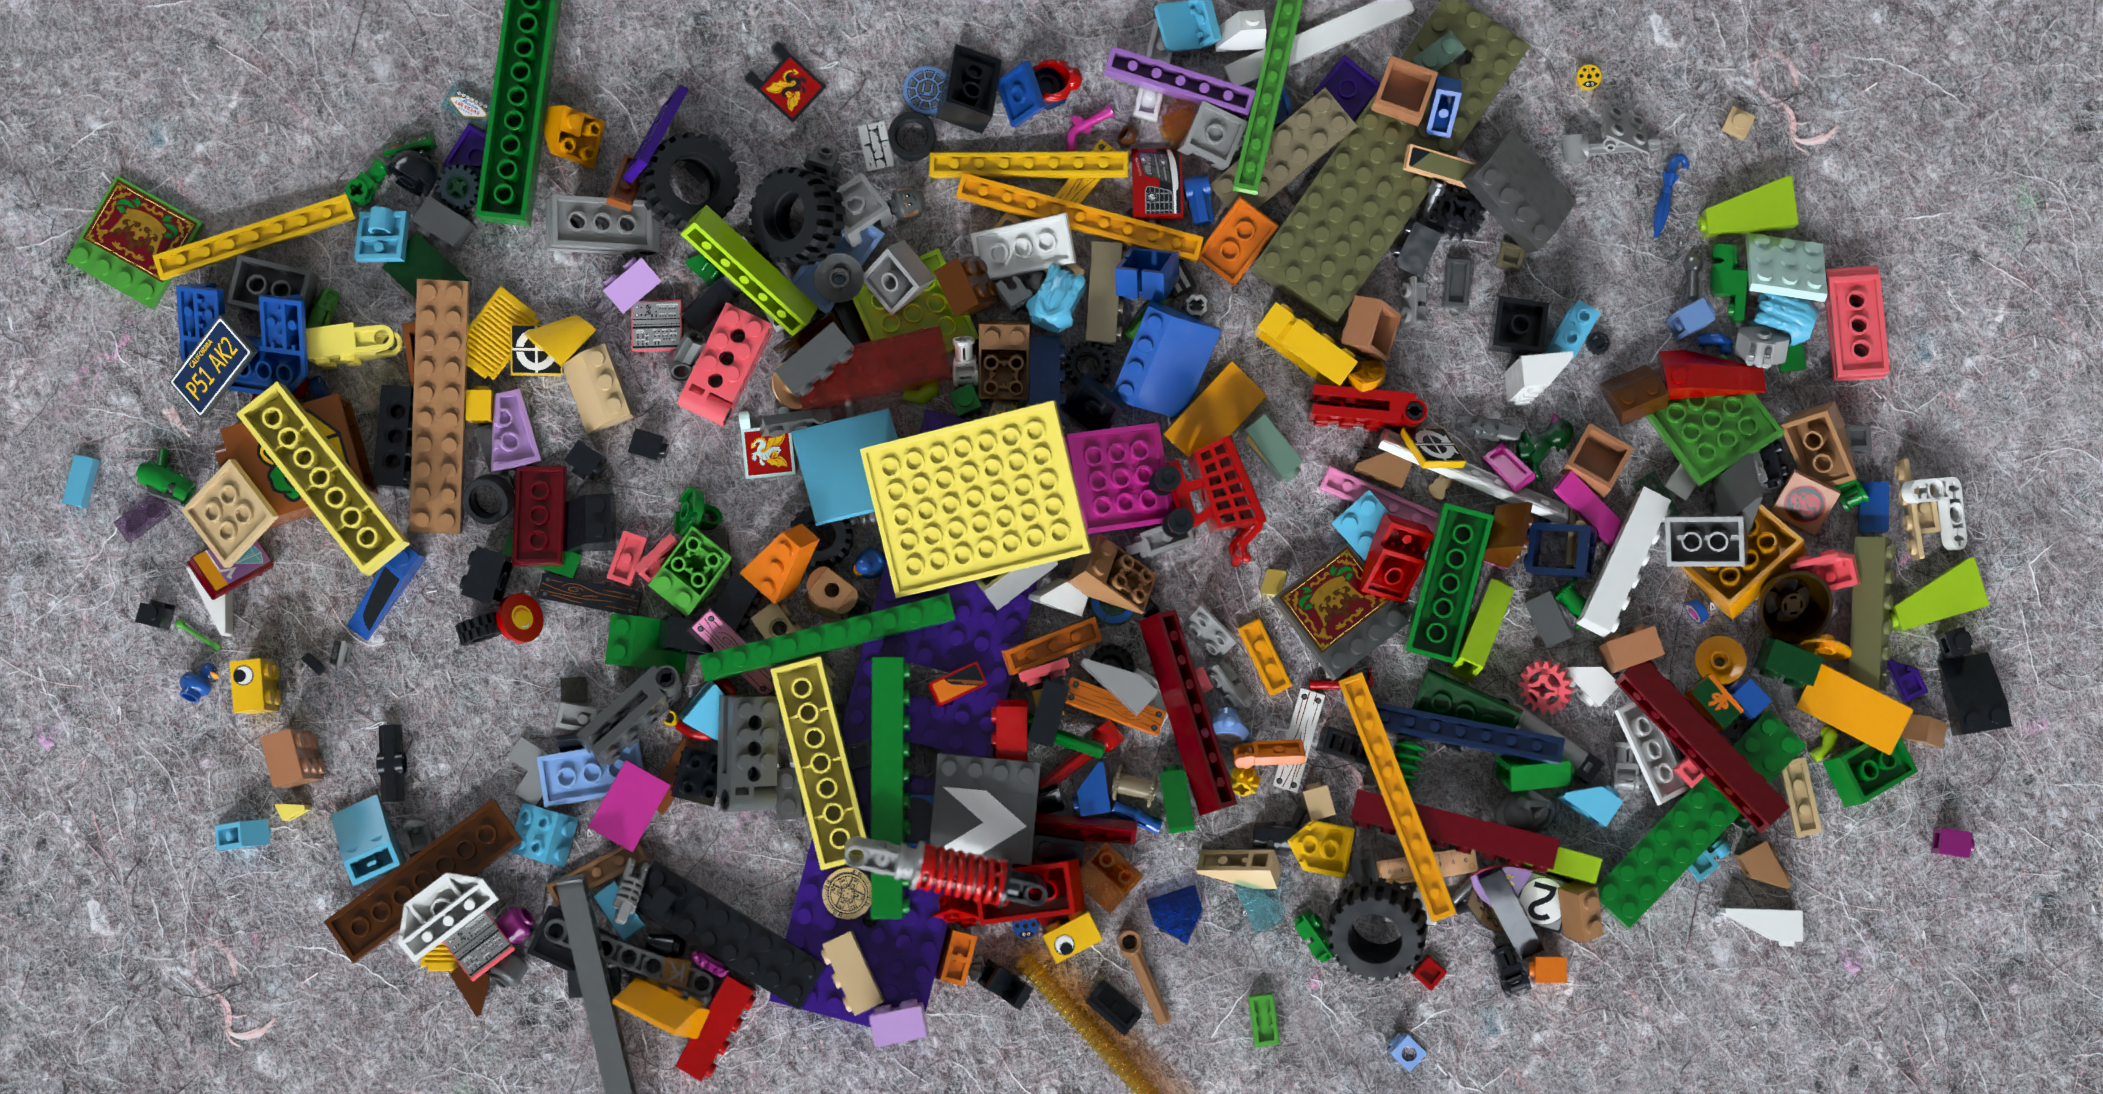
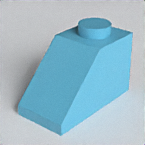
(242, 834)

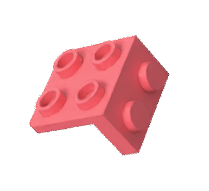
(1834, 567)

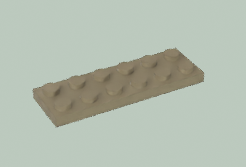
(1292, 149)

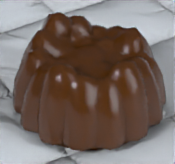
(1127, 135)

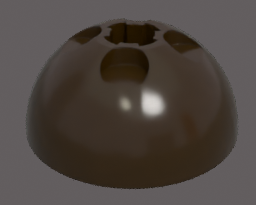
(1802, 614)

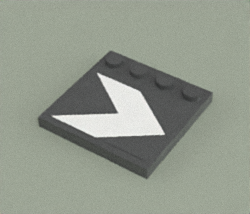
(985, 806)

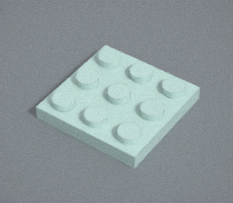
(1786, 267)

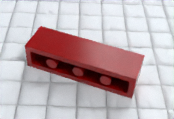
(1011, 729)
(723, 1018)

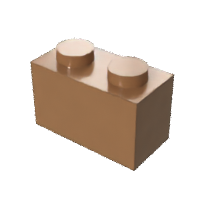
(1580, 911)

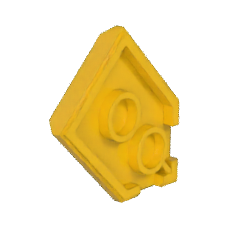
(1323, 848)

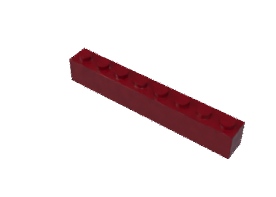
(1187, 712)
(1703, 745)
(1464, 832)

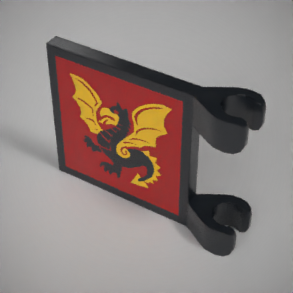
(789, 85)

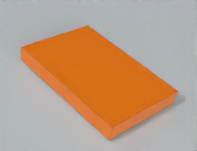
(1237, 241)

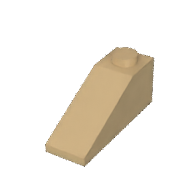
(1242, 867)

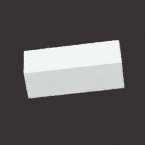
(1653, 753)

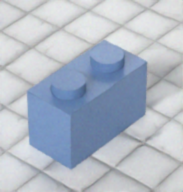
(1691, 319)

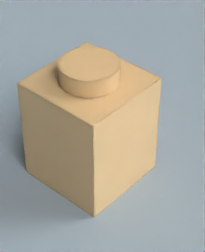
(1318, 801)

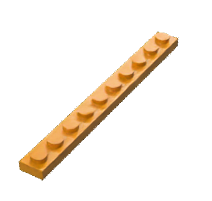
(1081, 217)
(1397, 797)

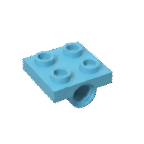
(382, 235)

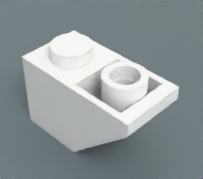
(1593, 684)

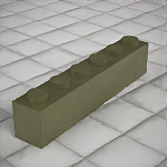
(1871, 612)

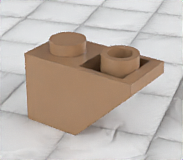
(1760, 864)

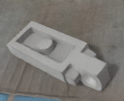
(1156, 542)

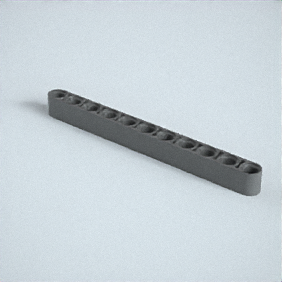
(595, 985)

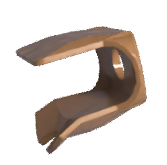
(829, 608)

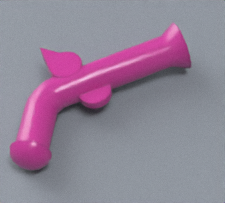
(1085, 125)

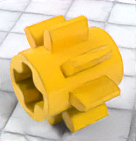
(1244, 781)

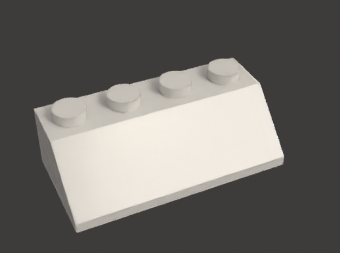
(1532, 375)

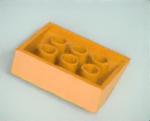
(1770, 552)

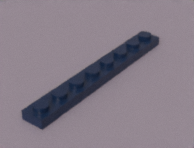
(1471, 734)

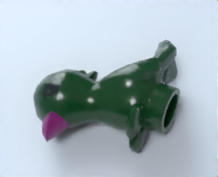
(1537, 446)

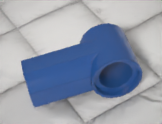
(1198, 194)

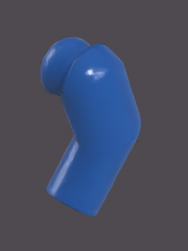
(1717, 339)

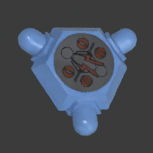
(1230, 728)

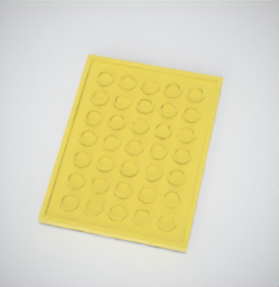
(976, 499)

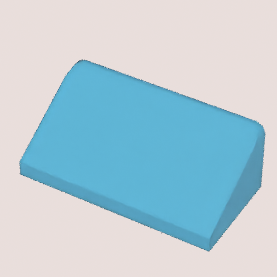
(80, 481)

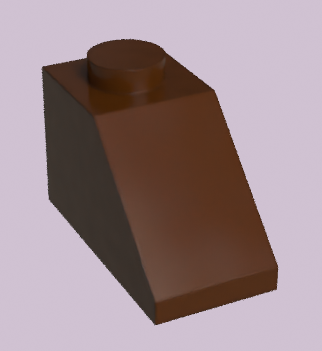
(474, 991)

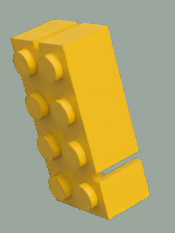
(1305, 346)

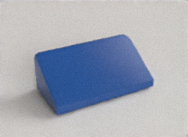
(1874, 515)

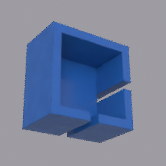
(1147, 274)

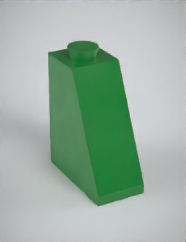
(1529, 774)
(1176, 800)

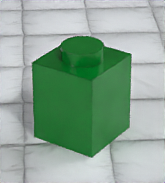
(965, 401)

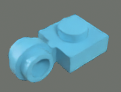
(1706, 864)

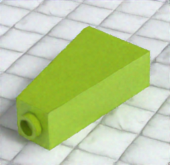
(1756, 211)
(1946, 595)
(1482, 630)
(1576, 865)

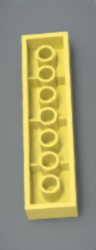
(323, 478)
(819, 758)

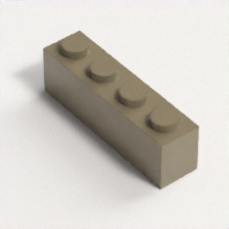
(1102, 299)

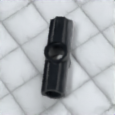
(391, 763)

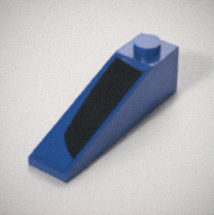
(385, 591)

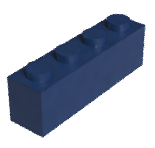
(1046, 373)

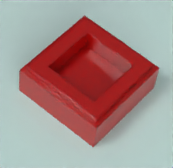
(1429, 972)

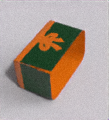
(1714, 702)

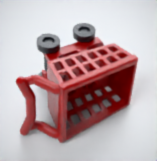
(1172, 480)

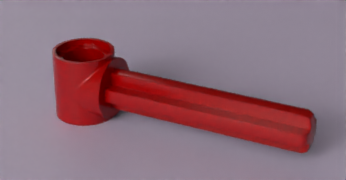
(1106, 734)

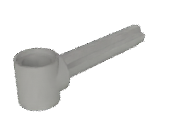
(1578, 147)

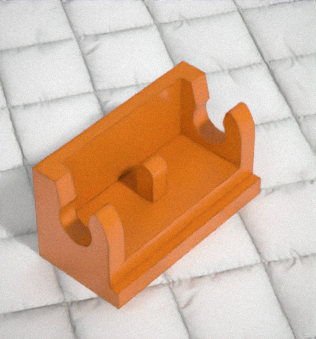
(956, 957)

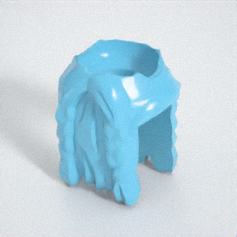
(1056, 299)
(1787, 314)

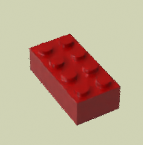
(1063, 895)

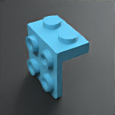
(1187, 25)
(545, 834)

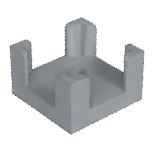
(1213, 135)
(862, 208)

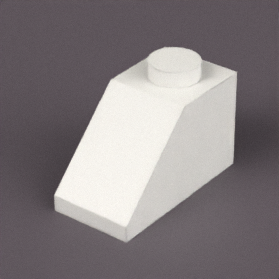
(1243, 32)
(1061, 596)

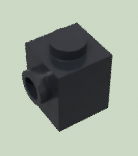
(585, 461)

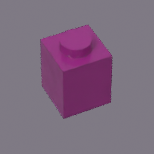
(1952, 842)

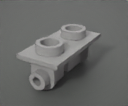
(1413, 291)
(1233, 695)

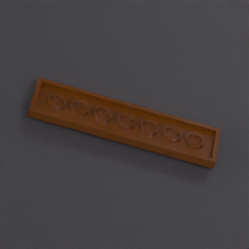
(461, 850)

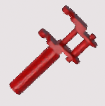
(1329, 684)

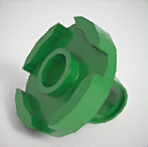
(693, 512)

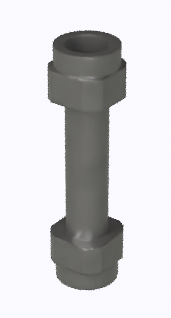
(1435, 189)

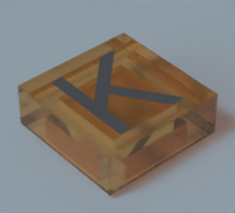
(676, 971)

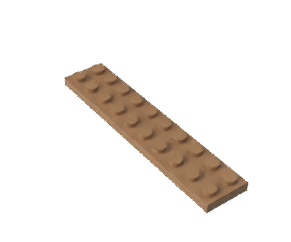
(439, 406)

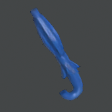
(1669, 178)

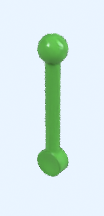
(180, 623)

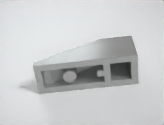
(1126, 686)

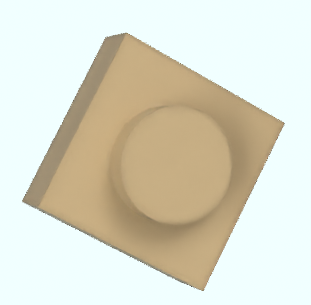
(1738, 123)

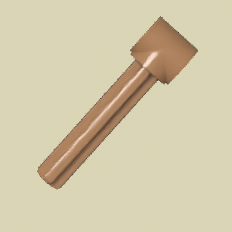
(1144, 976)

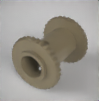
(1134, 786)

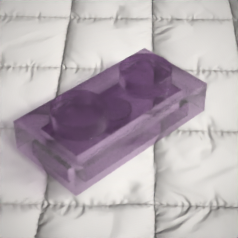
(142, 518)

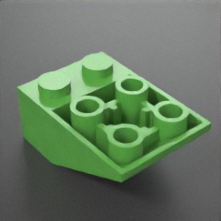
(691, 572)

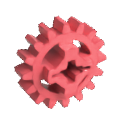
(1554, 680)

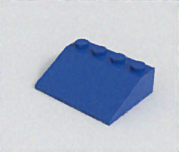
(1166, 360)

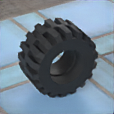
(839, 548)

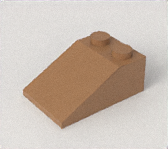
(1820, 444)

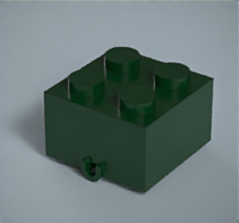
(1788, 662)

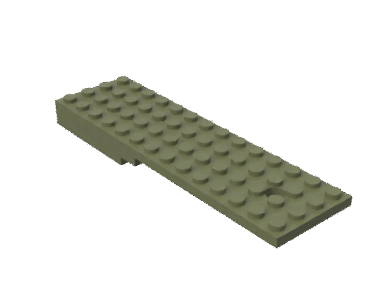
(1363, 193)

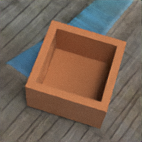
(1404, 91)
(1370, 328)
(1598, 459)
(1636, 647)

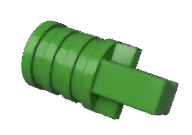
(323, 308)

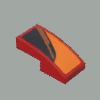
(957, 684)

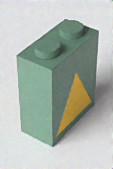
(1272, 449)

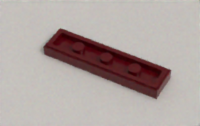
(1087, 828)

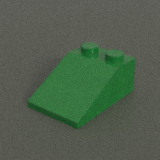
(634, 644)
(1866, 772)

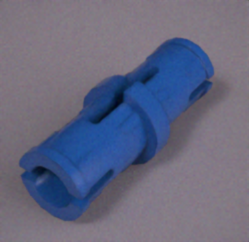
(1131, 813)

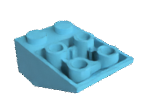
(367, 840)

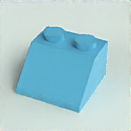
(1592, 803)

